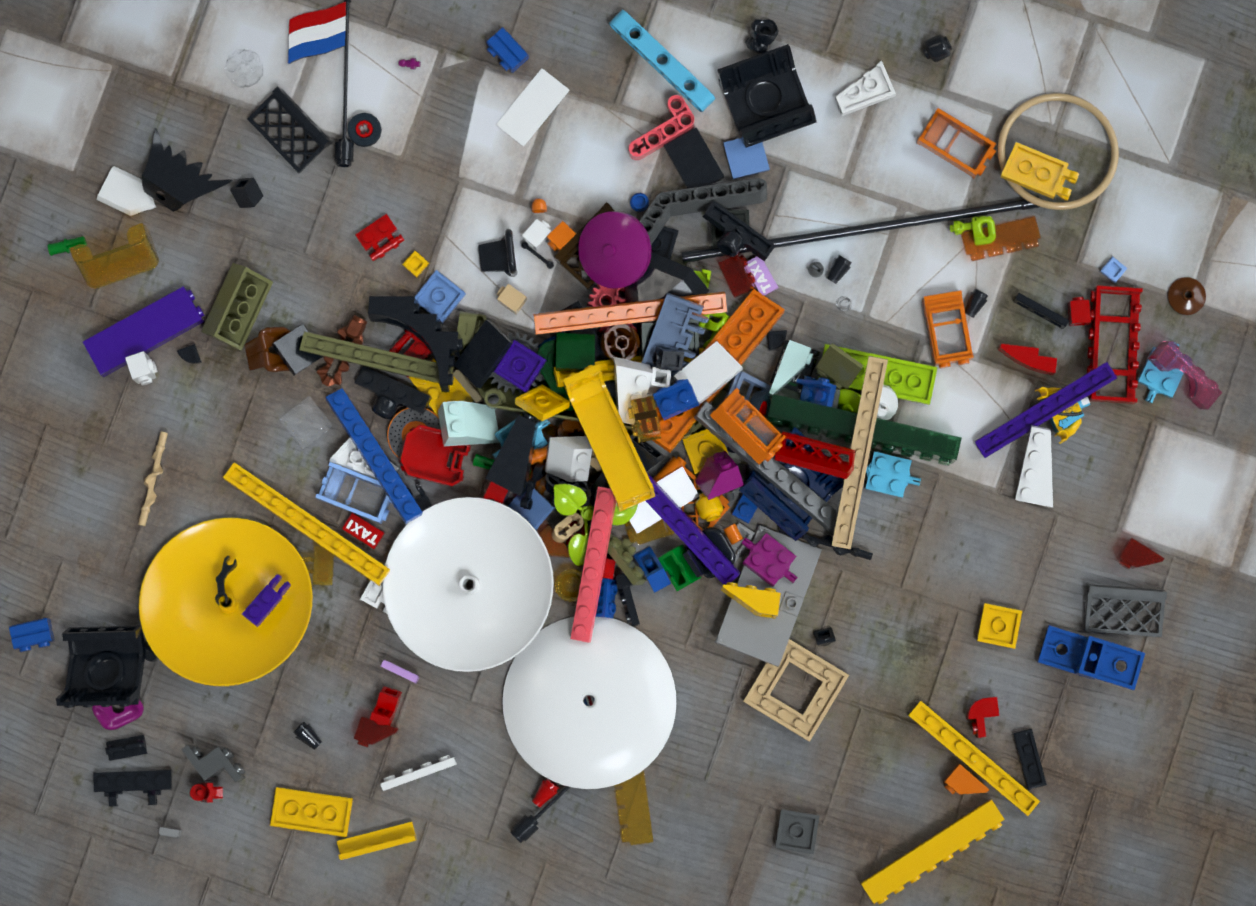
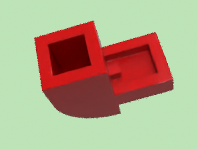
(386, 706)
(978, 711)

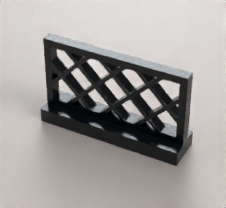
(301, 118)

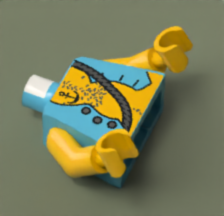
(1068, 421)

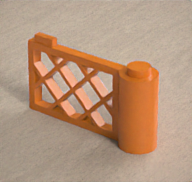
(673, 465)

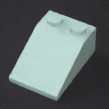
(467, 423)

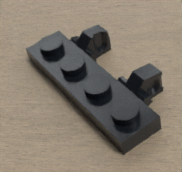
(147, 781)

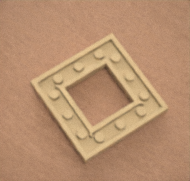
(808, 723)

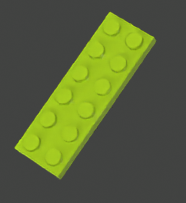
(908, 379)

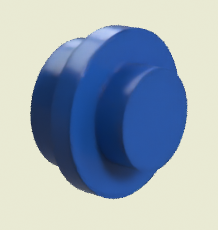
(639, 202)

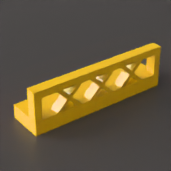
(376, 840)

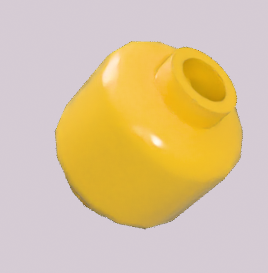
(709, 509)

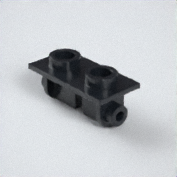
(126, 747)

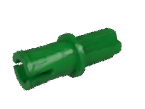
(63, 246)

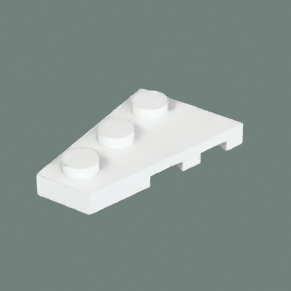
(867, 91)
(350, 458)

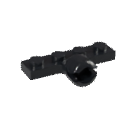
(737, 234)
(391, 394)

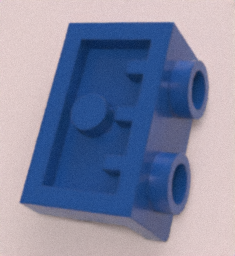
(817, 391)
(675, 399)
(606, 603)

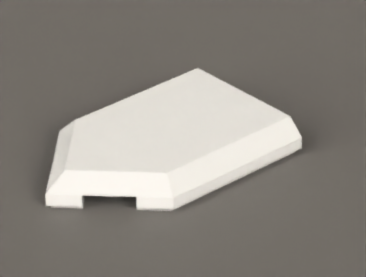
(125, 193)

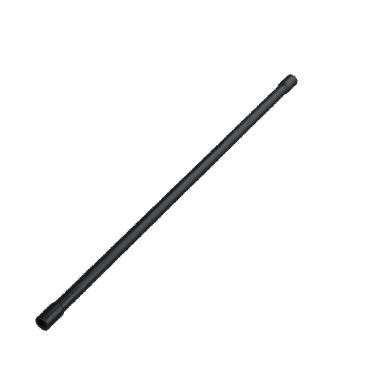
(697, 255)

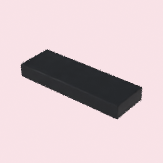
(1041, 311)
(1029, 759)

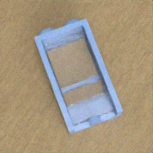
(354, 493)

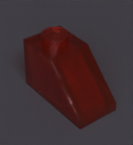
(1137, 555)
(372, 733)

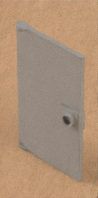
(764, 636)

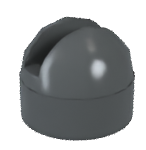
(813, 272)

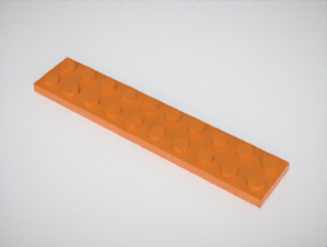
(739, 338)

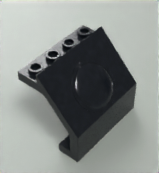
(765, 96)
(103, 666)

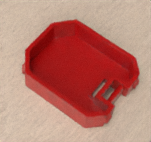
(426, 457)

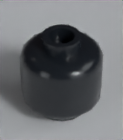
(937, 48)

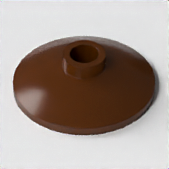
(1185, 305)

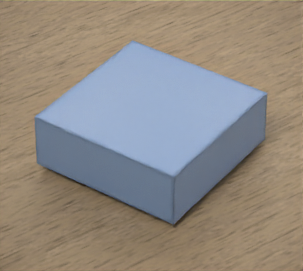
(1113, 270)

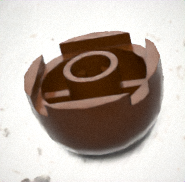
(619, 342)

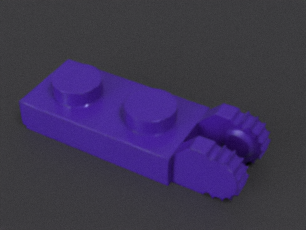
(265, 601)

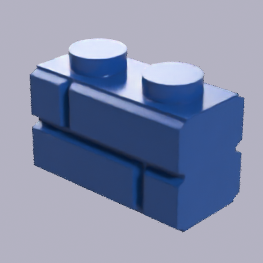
(506, 50)
(31, 634)

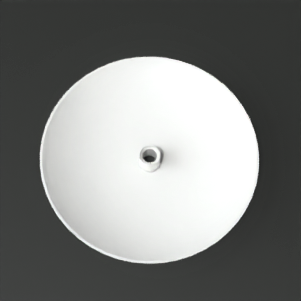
(429, 577)
(596, 742)

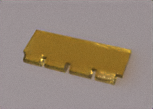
(636, 811)

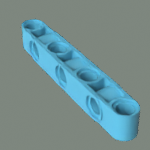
(651, 50)

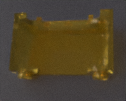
(119, 262)

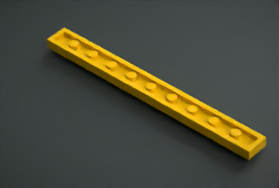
(306, 524)

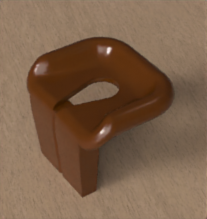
(258, 350)

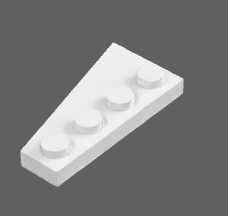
(1036, 470)

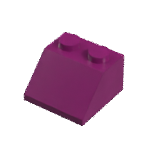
(719, 475)

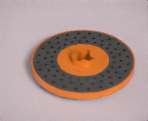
(406, 420)

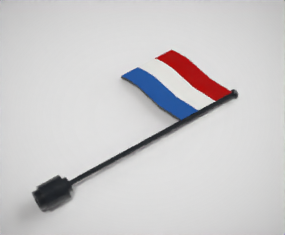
(319, 34)

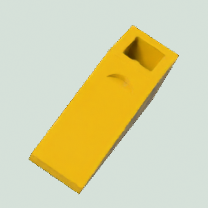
(759, 602)

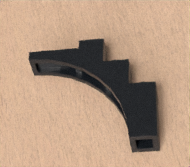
(405, 313)

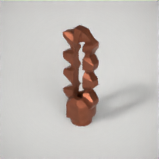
(355, 331)

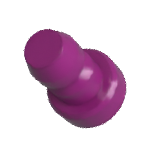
(412, 63)

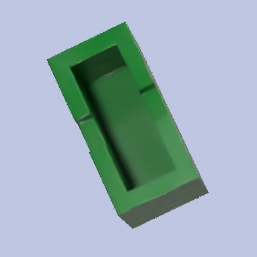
(678, 568)

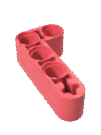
(659, 133)

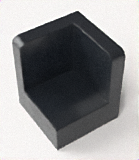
(246, 192)

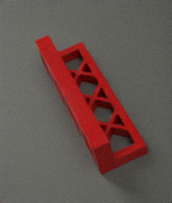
(818, 462)

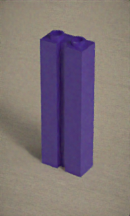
(144, 330)

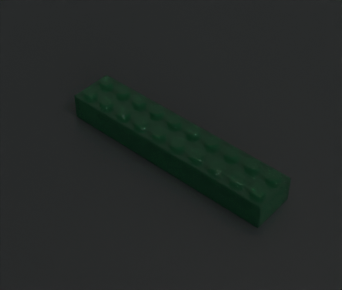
(841, 424)

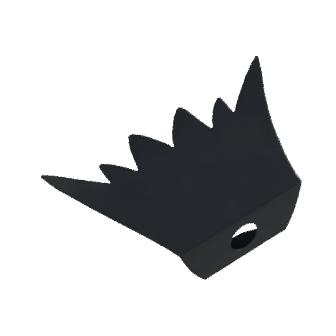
(174, 178)

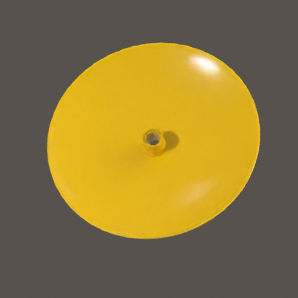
(214, 641)

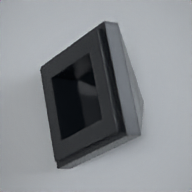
(824, 636)

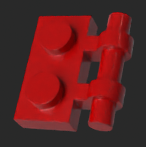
(377, 232)

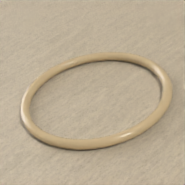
(1084, 104)

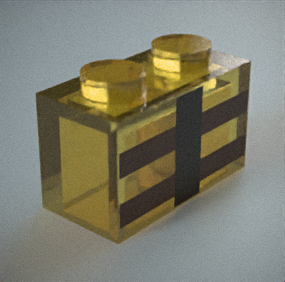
(645, 419)

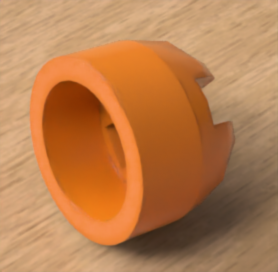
(539, 206)

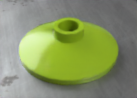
(849, 400)

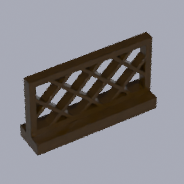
(572, 248)

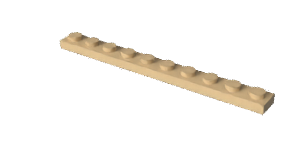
(861, 444)

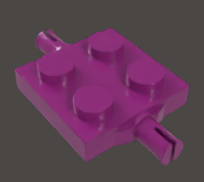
(769, 560)

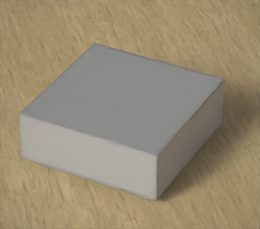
(171, 832)

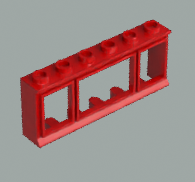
(1133, 345)

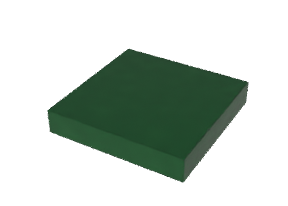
(574, 351)

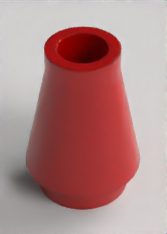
(545, 792)

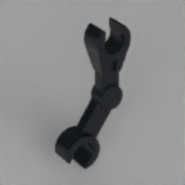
(538, 473)
(220, 579)

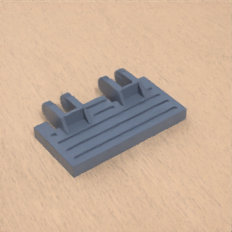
(671, 328)

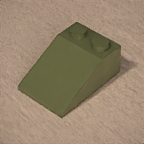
(838, 367)

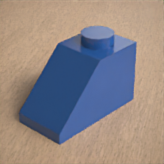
(652, 569)

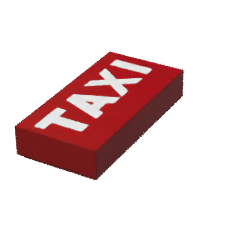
(363, 531)

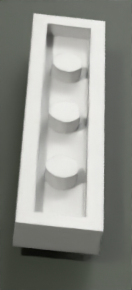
(410, 774)

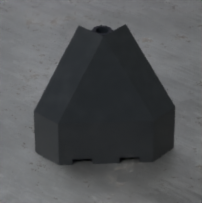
(664, 277)

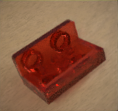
(737, 275)

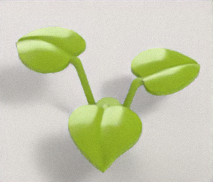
(567, 501)

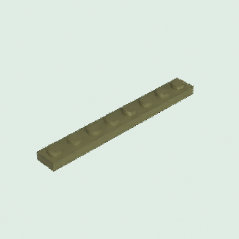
(370, 357)

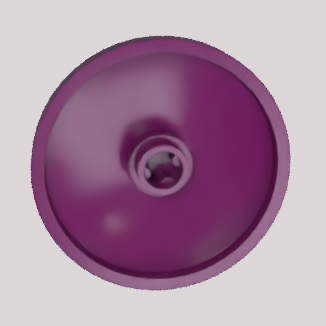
(614, 249)

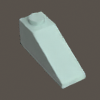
(792, 363)

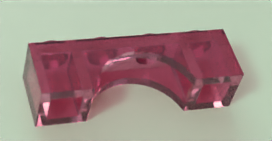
(1201, 389)

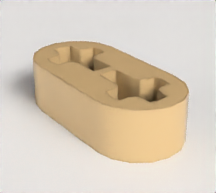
(570, 531)

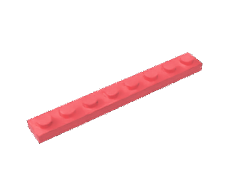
(594, 565)

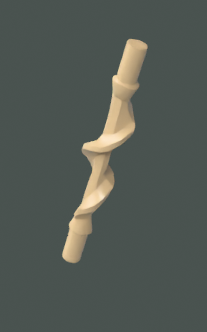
(150, 480)

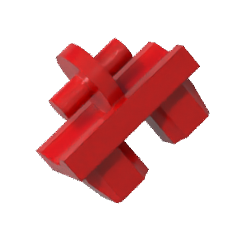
(206, 792)

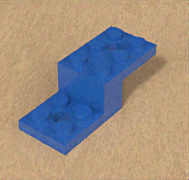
(1091, 657)

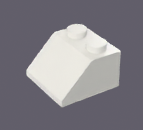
(569, 458)

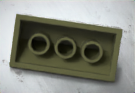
(237, 306)

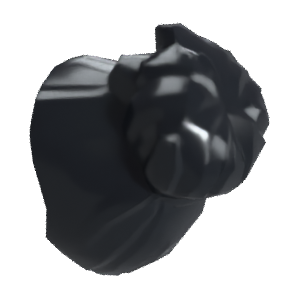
(761, 35)

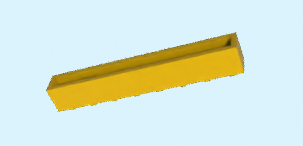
(932, 851)

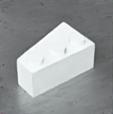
(631, 383)

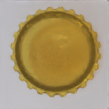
(568, 584)

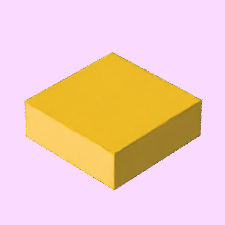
(415, 264)

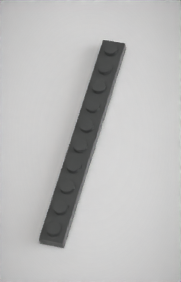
(775, 474)

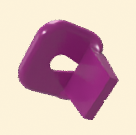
(111, 720)

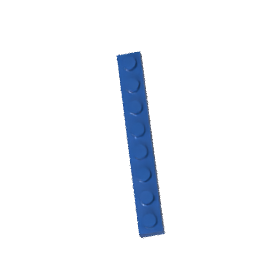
(374, 456)

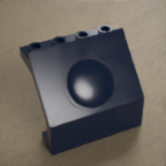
(781, 508)

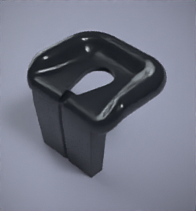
(499, 255)
(720, 541)

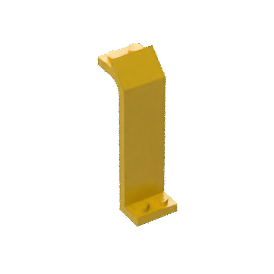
(608, 437)

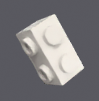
(141, 368)

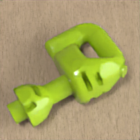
(976, 226)
(713, 326)

